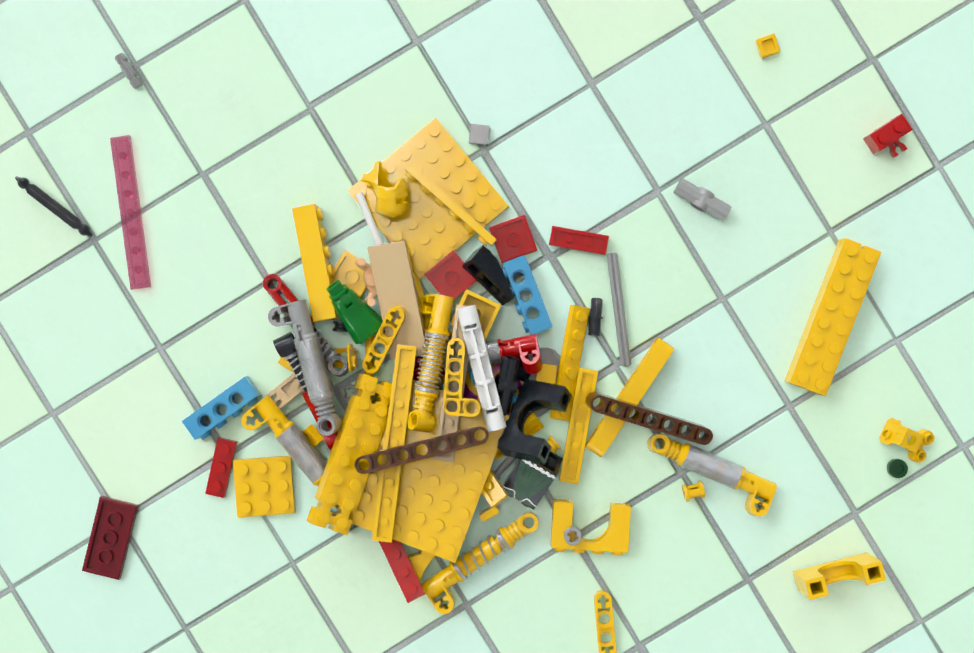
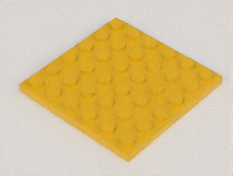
(425, 225)

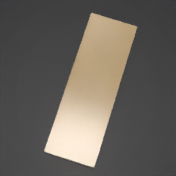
(394, 287)

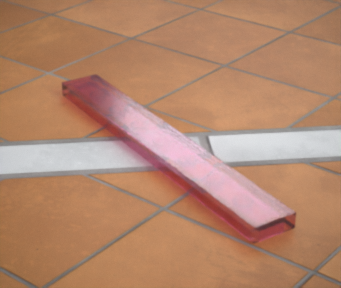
(130, 212)

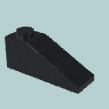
(488, 273)

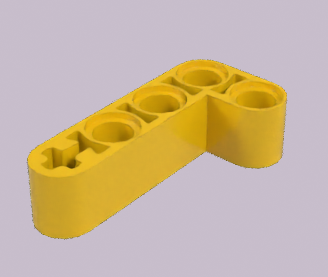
(458, 377)

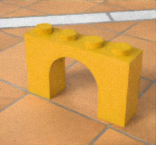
(613, 540)
(862, 567)

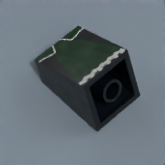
(531, 480)

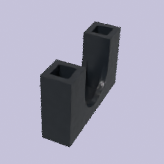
(531, 397)

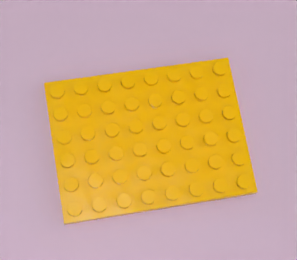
(434, 495)

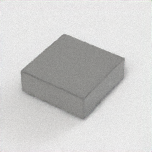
(479, 134)

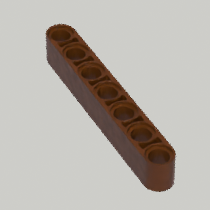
(657, 422)
(413, 456)

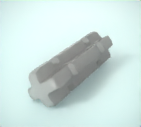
(128, 70)

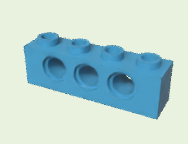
(520, 265)
(195, 423)

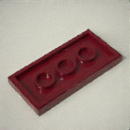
(110, 537)

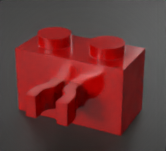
(889, 136)

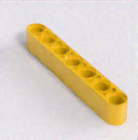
(631, 392)

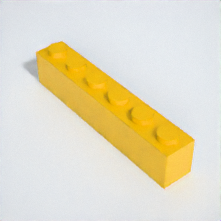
(315, 260)

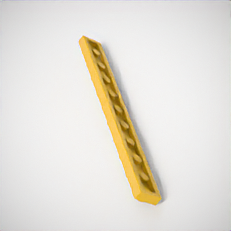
(394, 437)

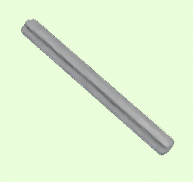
(618, 306)

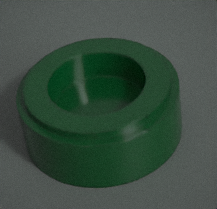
(897, 468)

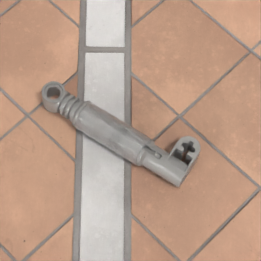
(311, 361)

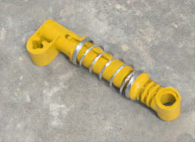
(473, 560)

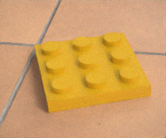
(264, 486)

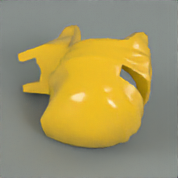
(390, 196)

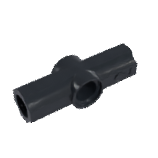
(507, 381)

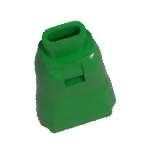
(356, 315)

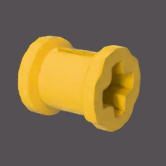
(693, 491)

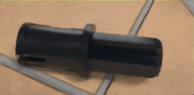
(595, 316)

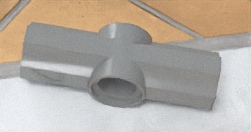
(702, 199)

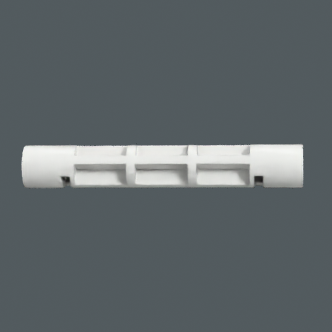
(481, 368)

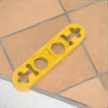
(386, 340)
(604, 627)

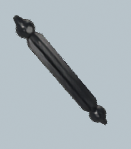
(53, 206)

